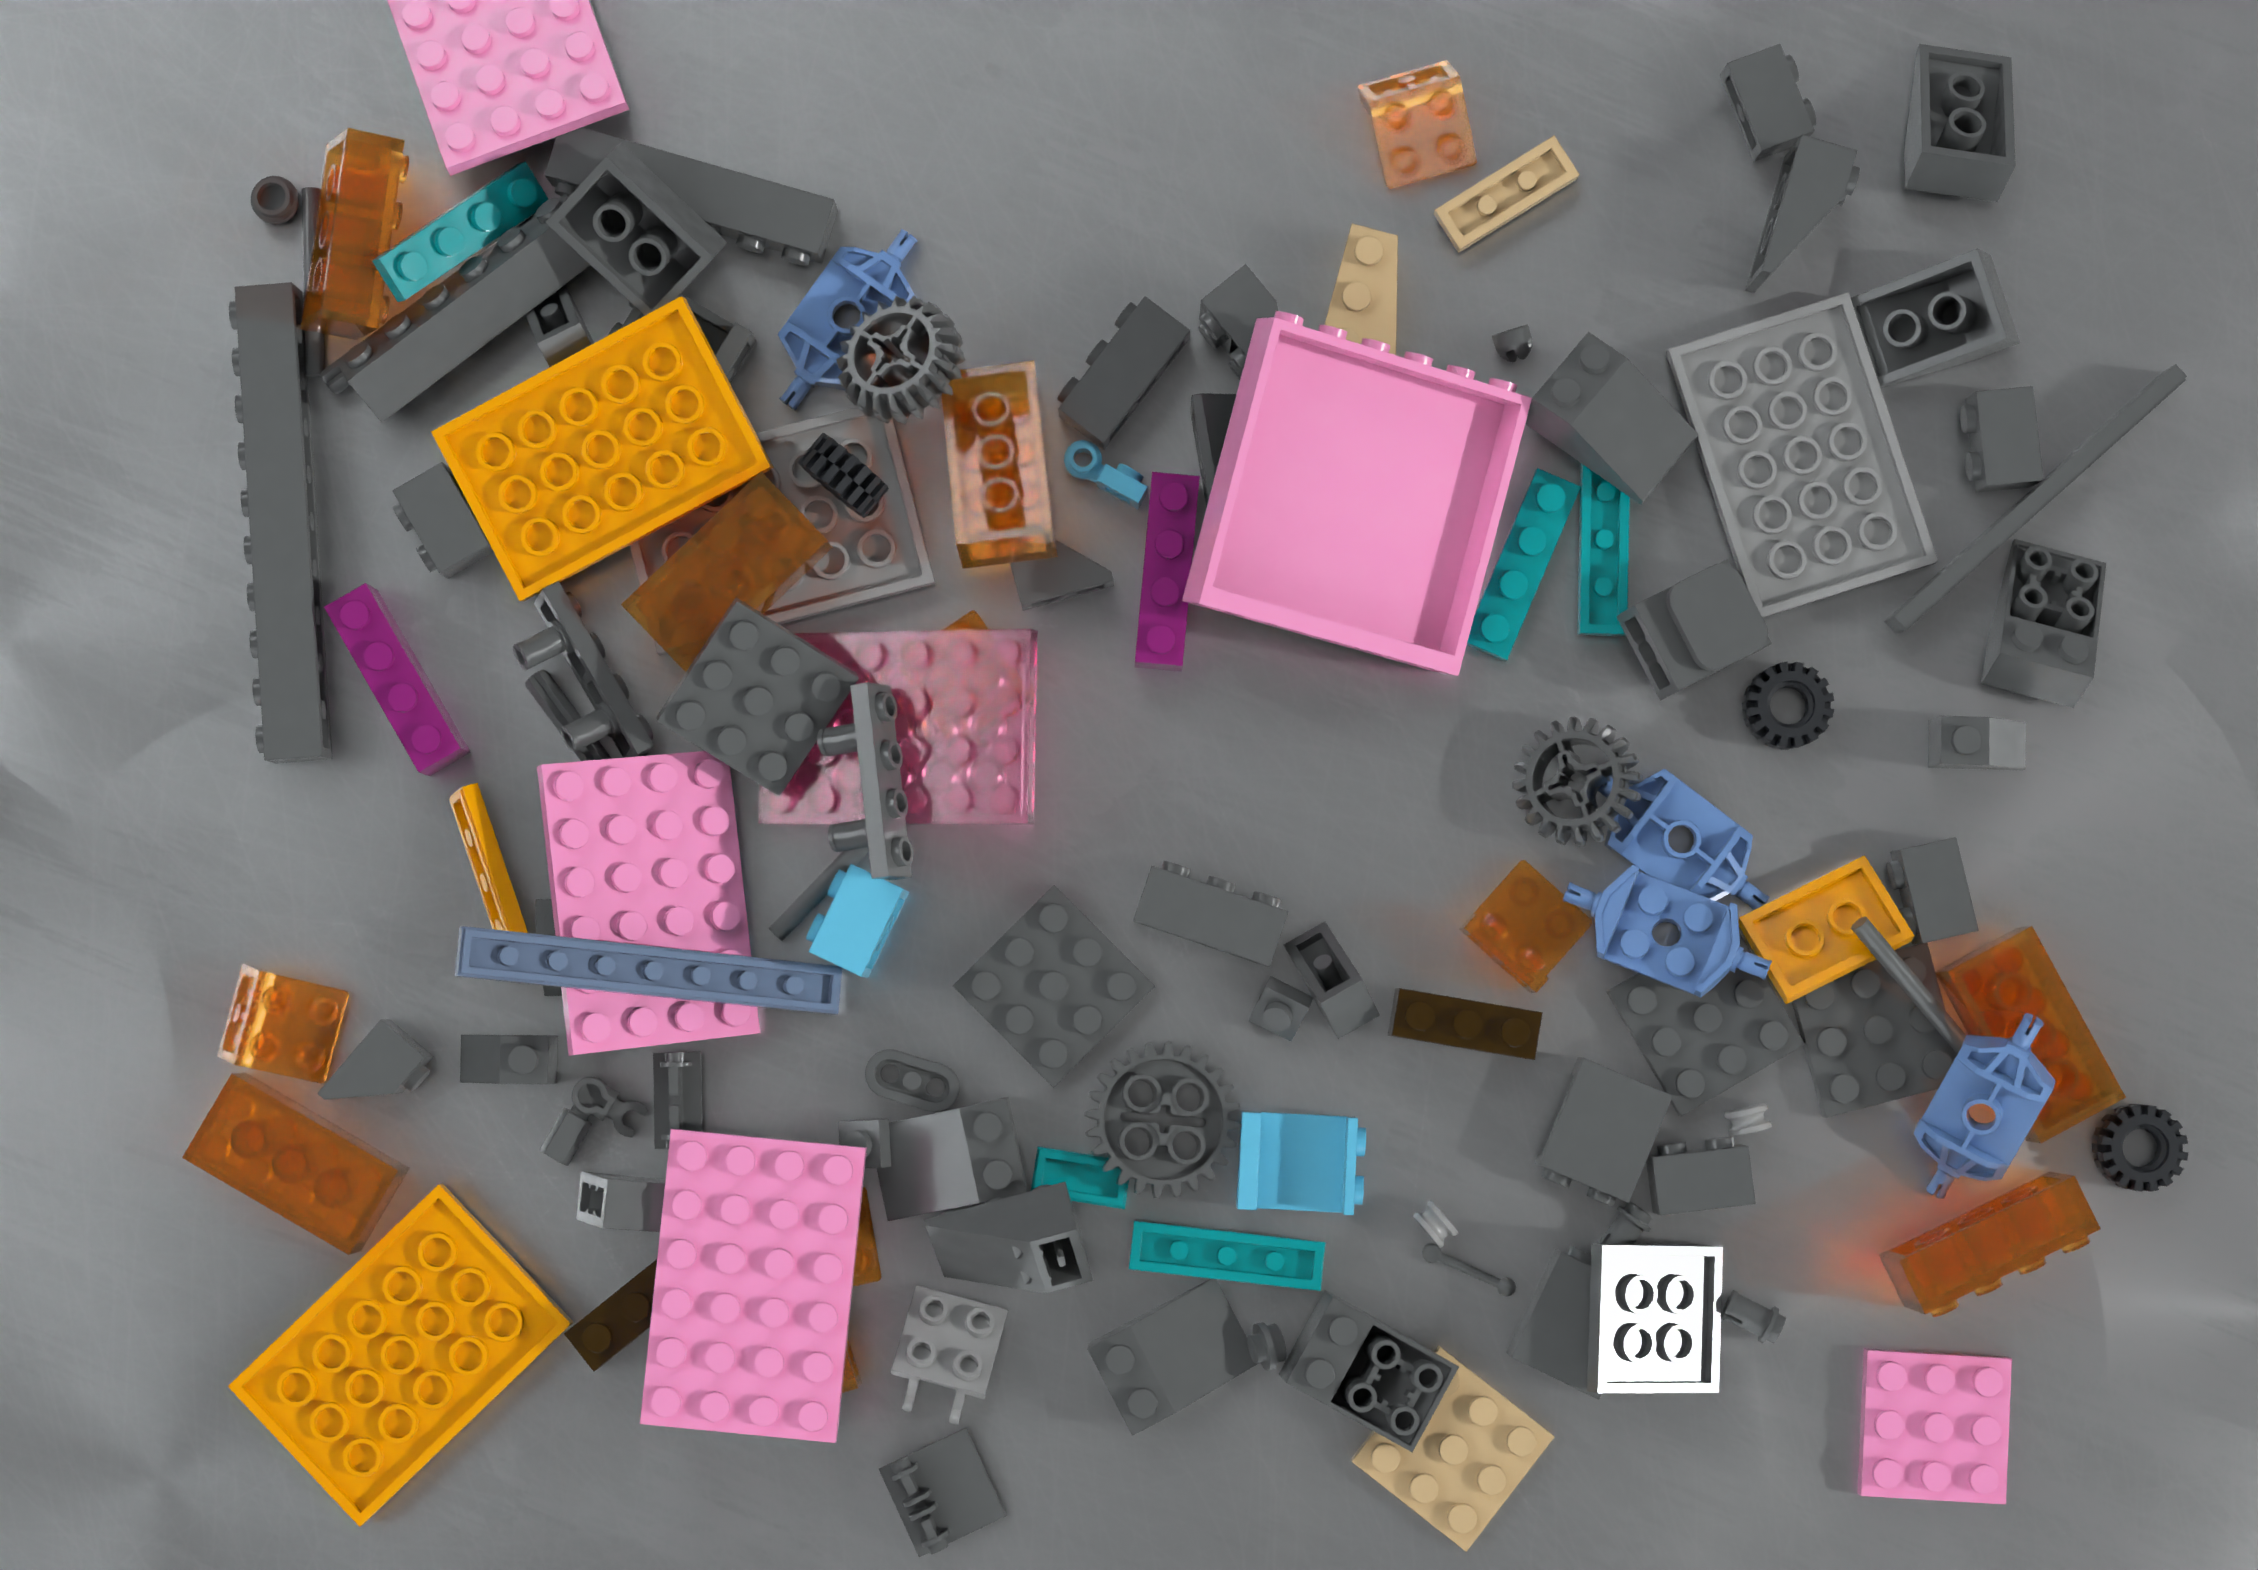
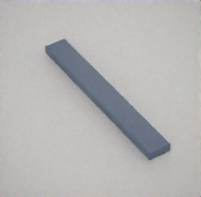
(647, 970)

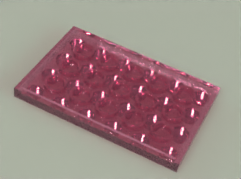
(959, 724)

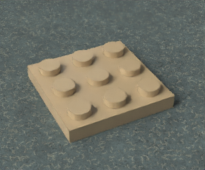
(1464, 1461)

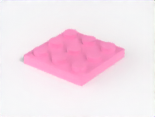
(1934, 1426)

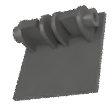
(942, 1492)

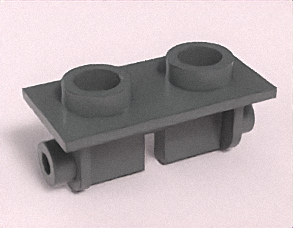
(676, 1094)

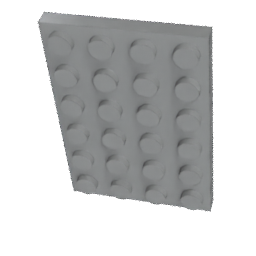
(1801, 455)
(868, 554)

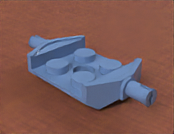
(849, 278)
(1719, 849)
(1639, 903)
(1989, 1073)

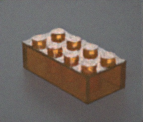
(351, 230)
(999, 466)
(744, 551)
(2017, 977)
(295, 1162)
(1990, 1243)

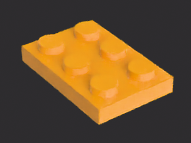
(1811, 929)

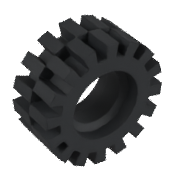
(843, 475)
(1816, 698)
(2168, 1141)

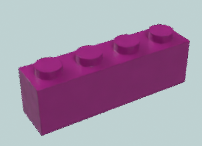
(1166, 571)
(397, 679)

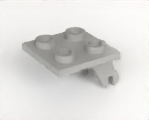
(948, 1344)

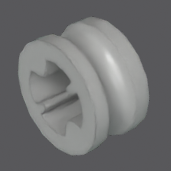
(1747, 1120)
(1435, 1224)

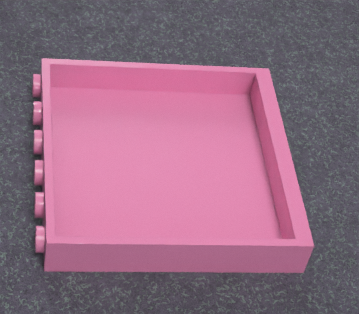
(1357, 494)

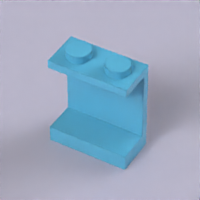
(1299, 1162)

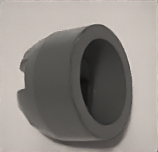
(1513, 343)

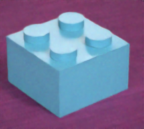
(856, 921)

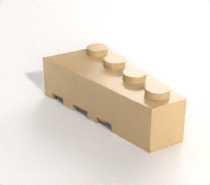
(1367, 287)

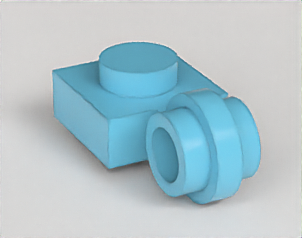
(1119, 482)

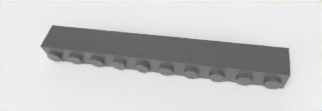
(282, 524)

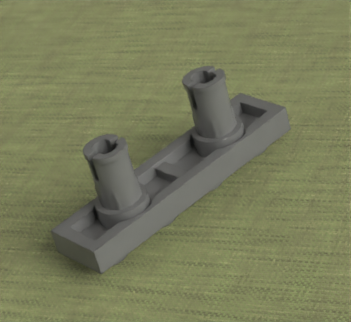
(586, 657)
(883, 798)

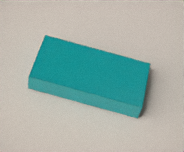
(1082, 1176)

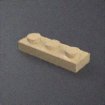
(1506, 194)

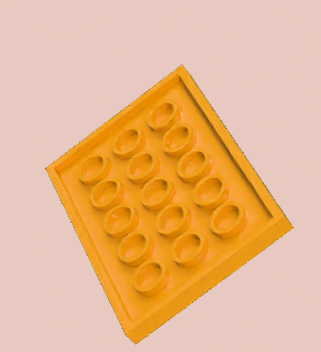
(602, 449)
(400, 1354)

